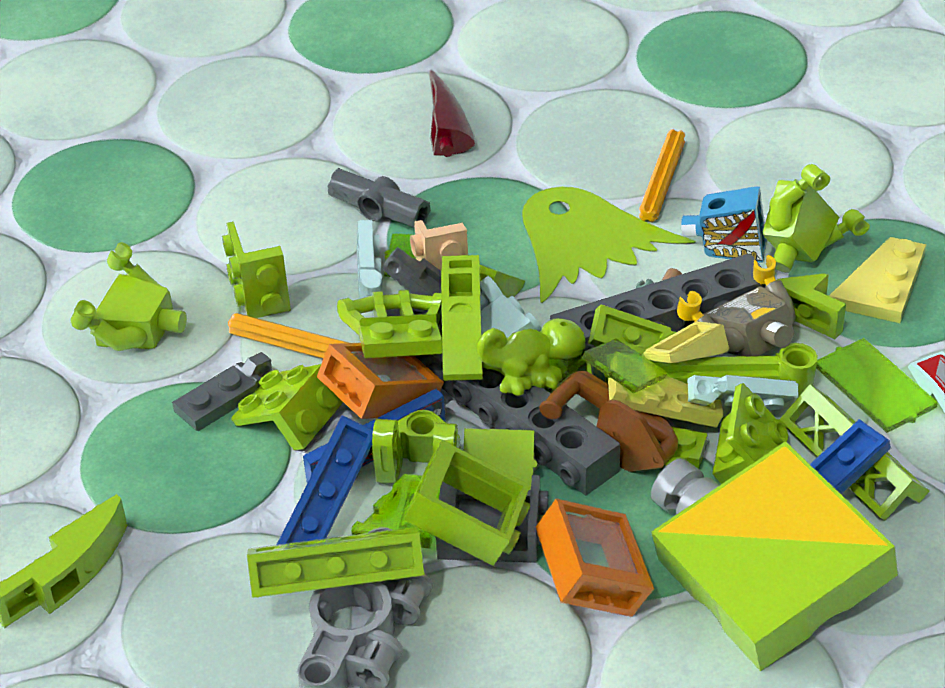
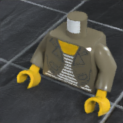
(753, 320)

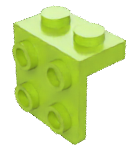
(258, 277)
(293, 401)

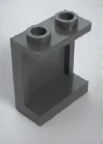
(528, 541)

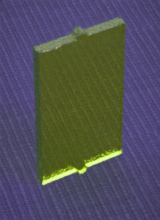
(876, 385)

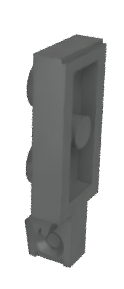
(412, 274)
(222, 392)

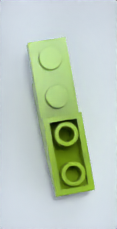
(461, 317)
(75, 559)

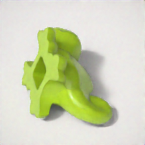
(526, 354)

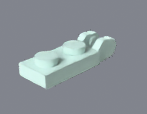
(368, 267)

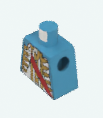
(729, 224)

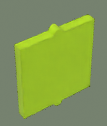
(504, 449)

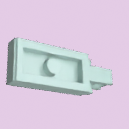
(773, 392)

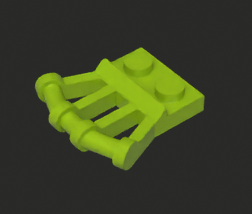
(395, 334)

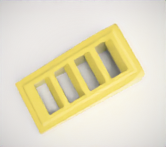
(690, 343)

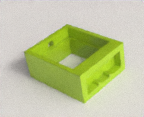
(479, 481)

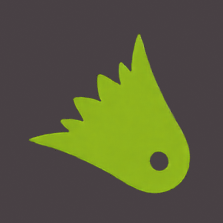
(584, 235)

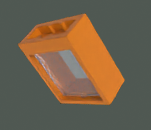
(374, 384)
(594, 558)

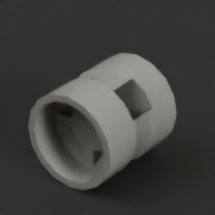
(680, 486)

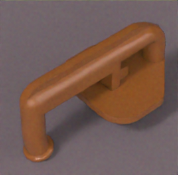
(633, 429)

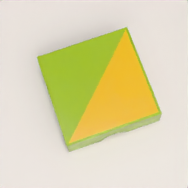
(775, 554)

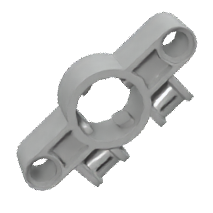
(355, 655)

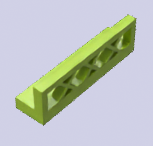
(840, 422)
(335, 562)

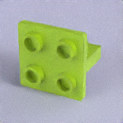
(746, 434)

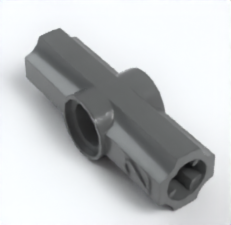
(378, 198)

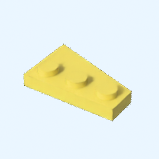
(883, 281)
(667, 399)

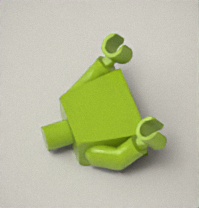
(802, 221)
(133, 310)

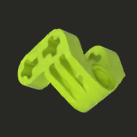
(410, 438)

